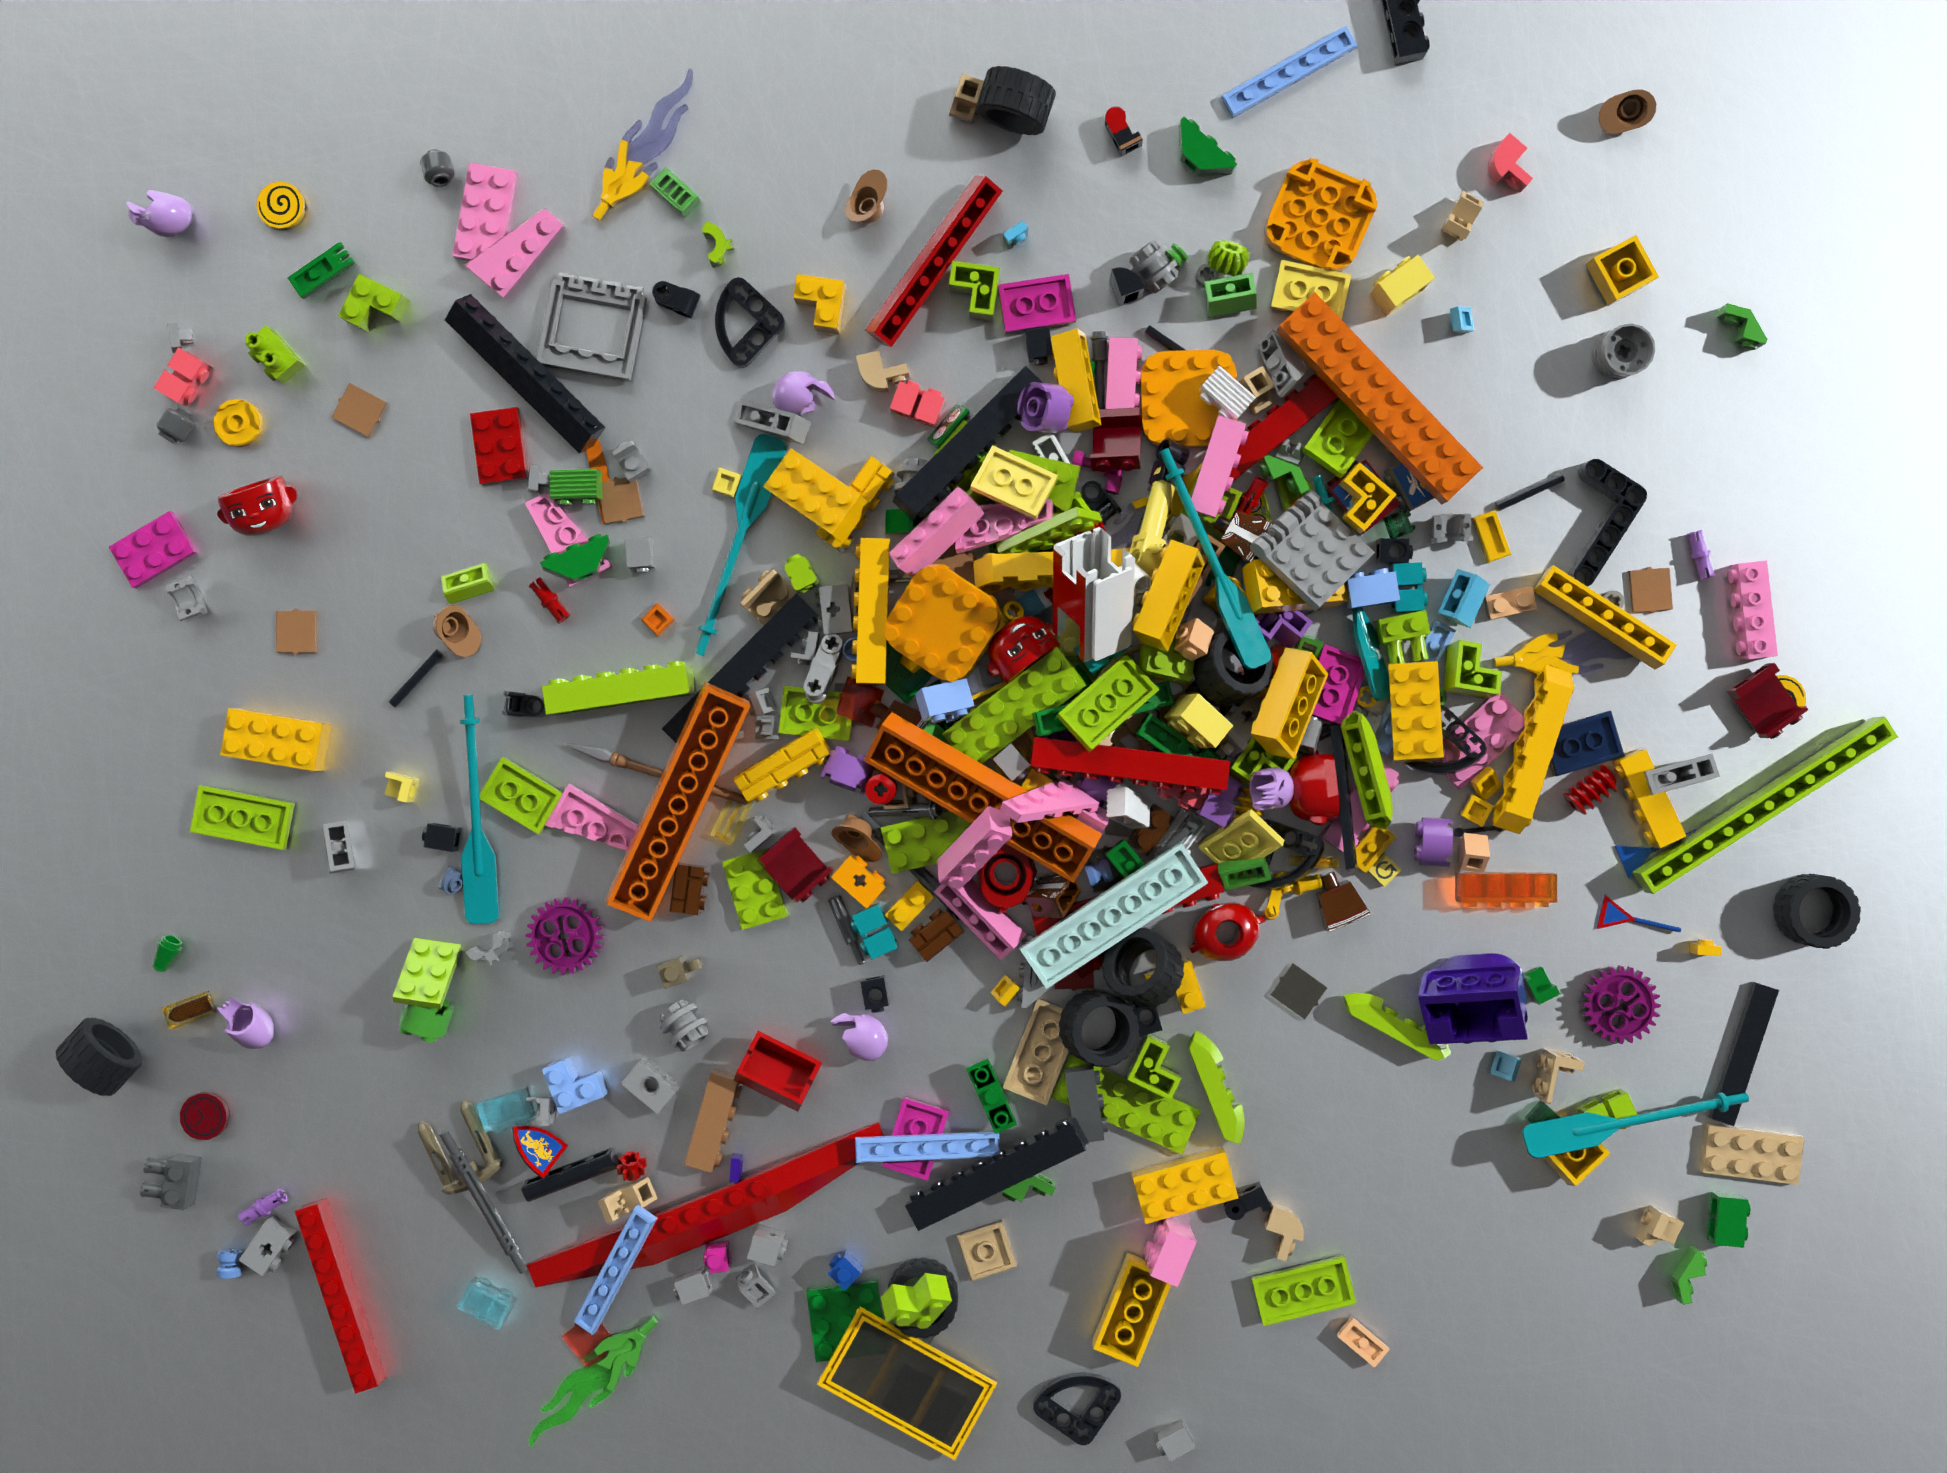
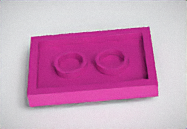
(1037, 303)
(152, 549)
(1341, 686)
(917, 1119)

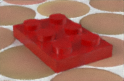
(499, 445)

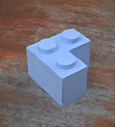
(1372, 590)
(945, 701)
(568, 1089)

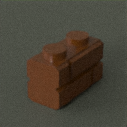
(1145, 838)
(689, 888)
(936, 934)

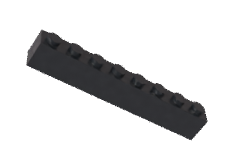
(524, 373)
(964, 449)
(754, 656)
(996, 1174)

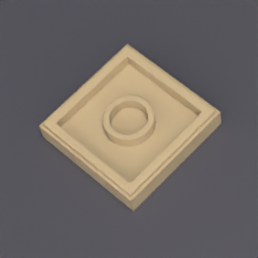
(986, 1250)

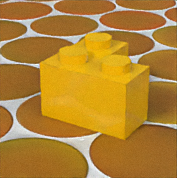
(826, 296)
(1370, 497)
(1189, 993)

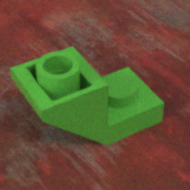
(1749, 330)
(1275, 468)
(1040, 1185)
(1689, 1266)

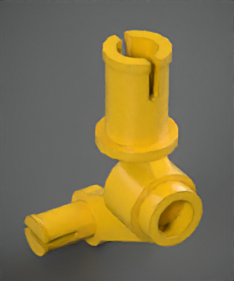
(1306, 884)

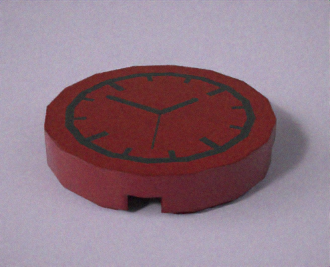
(204, 1116)

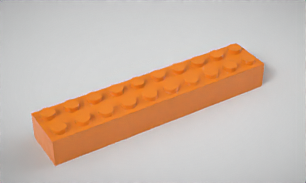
(1378, 398)
(970, 787)
(677, 802)

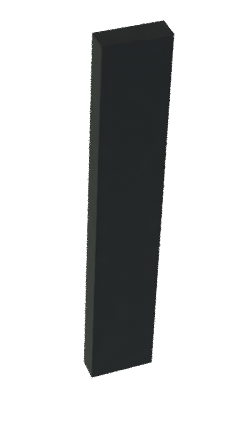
(1344, 799)
(1745, 1048)

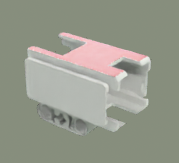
(1096, 593)

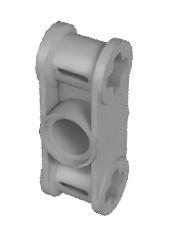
(823, 668)

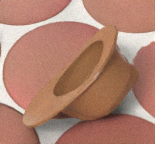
(1627, 111)
(866, 200)
(457, 631)
(856, 837)

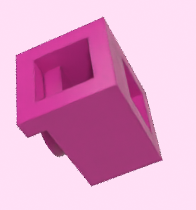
(717, 1256)

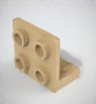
(767, 596)
(1548, 1066)

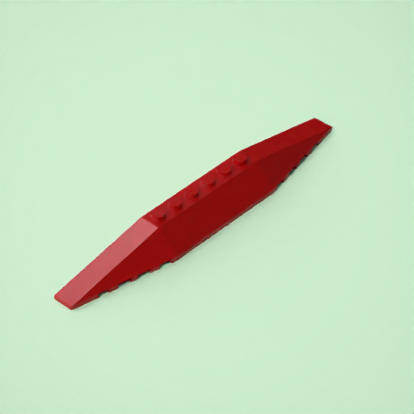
(714, 1213)

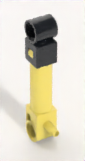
(1149, 544)

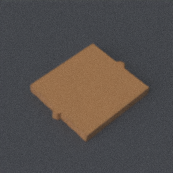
(359, 410)
(620, 500)
(1650, 590)
(296, 631)

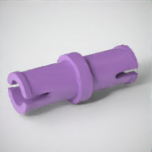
(1701, 554)
(263, 1207)

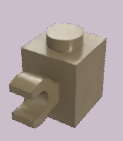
(677, 970)

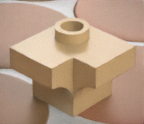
(966, 98)
(1261, 386)
(1658, 1226)

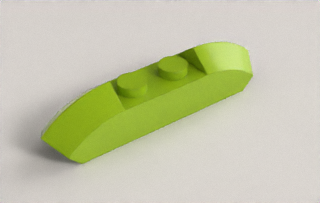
(1368, 770)
(1369, 1010)
(1228, 1116)

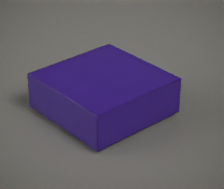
(736, 1167)

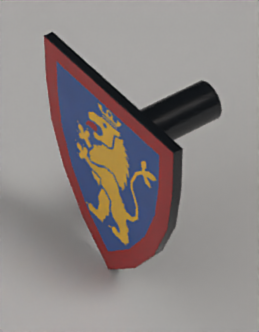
(538, 1148)

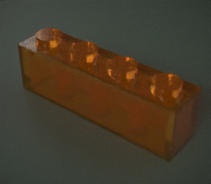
(1506, 887)

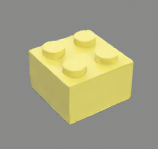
(1402, 285)
(1197, 721)

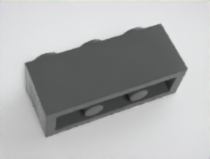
(1085, 1100)

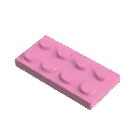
(484, 210)
(1496, 724)

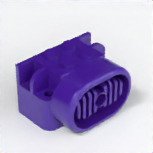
(1474, 1000)

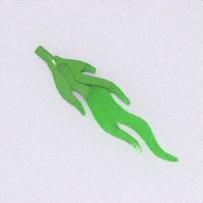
(604, 1373)

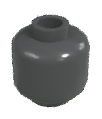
(437, 168)
(175, 425)

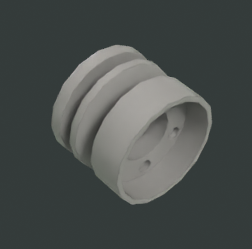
(1637, 348)

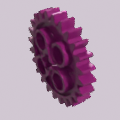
(586, 931)
(1629, 1024)

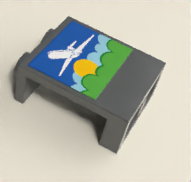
(1408, 489)

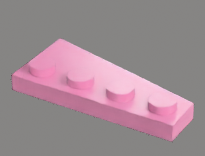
(514, 253)
(999, 524)
(558, 529)
(1048, 800)
(590, 818)

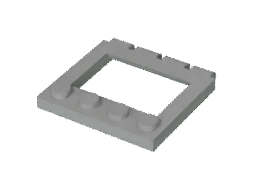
(587, 360)

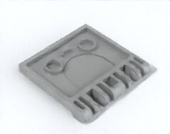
(1312, 552)

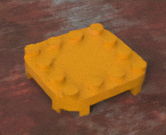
(1320, 216)
(1171, 396)
(942, 622)

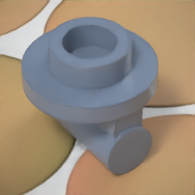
(451, 881)

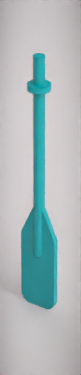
(750, 504)
(1230, 599)
(1363, 631)
(478, 857)
(1591, 1129)

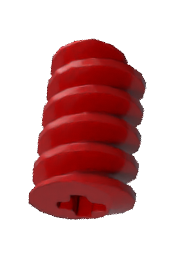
(1591, 789)
(874, 795)

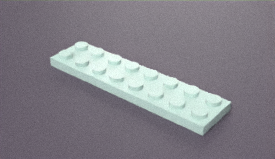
(1113, 915)

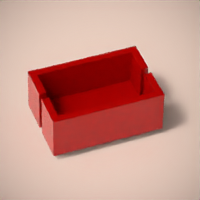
(777, 1071)

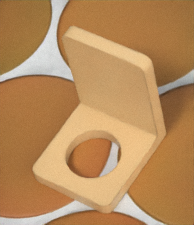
(909, 797)

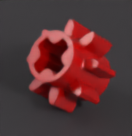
(631, 1166)

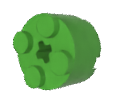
(425, 1021)

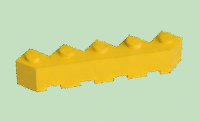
(1020, 570)
(1534, 749)

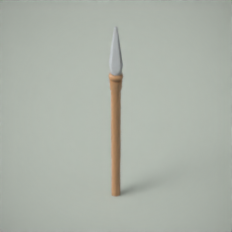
(624, 762)

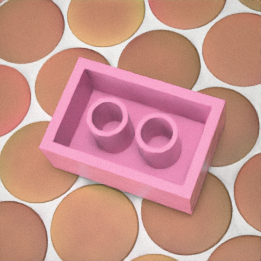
(1169, 1250)

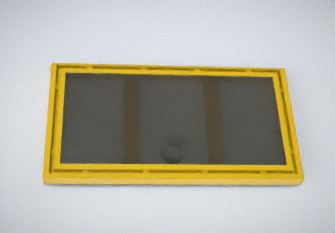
(907, 1383)

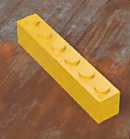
(872, 611)
(1604, 617)

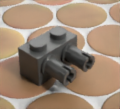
(180, 1180)

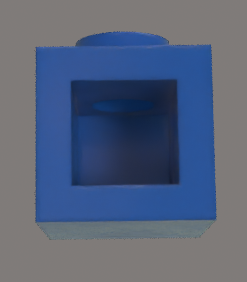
(844, 1269)

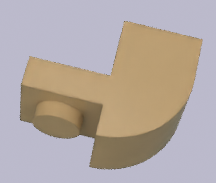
(1462, 216)
(876, 376)
(626, 1198)
(1286, 1223)

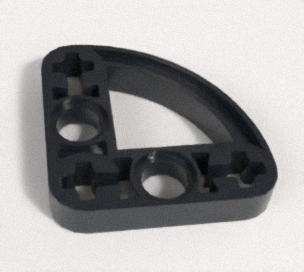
(761, 326)
(1461, 764)
(1303, 868)
(1083, 1420)

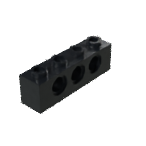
(1404, 48)

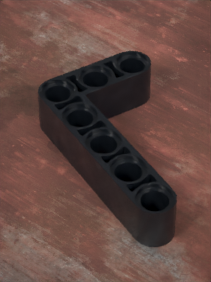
(1609, 523)

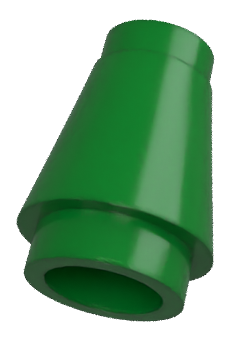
(166, 952)

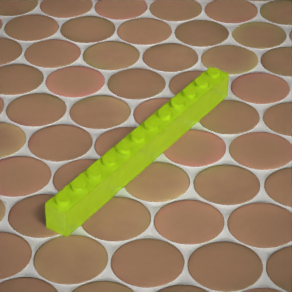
(1764, 804)

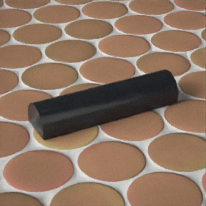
(570, 1174)

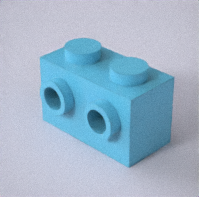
(1464, 598)

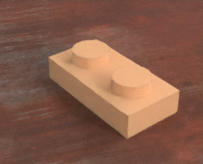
(1510, 602)
(1363, 1341)

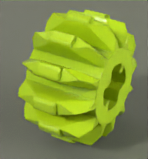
(1228, 257)

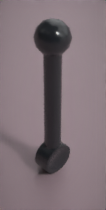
(1458, 832)

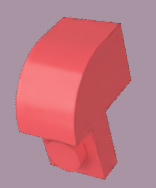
(1503, 163)

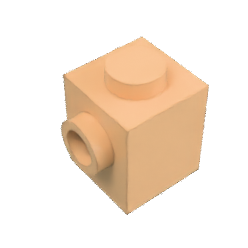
(1193, 639)
(1473, 852)

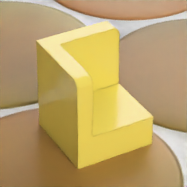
(401, 787)

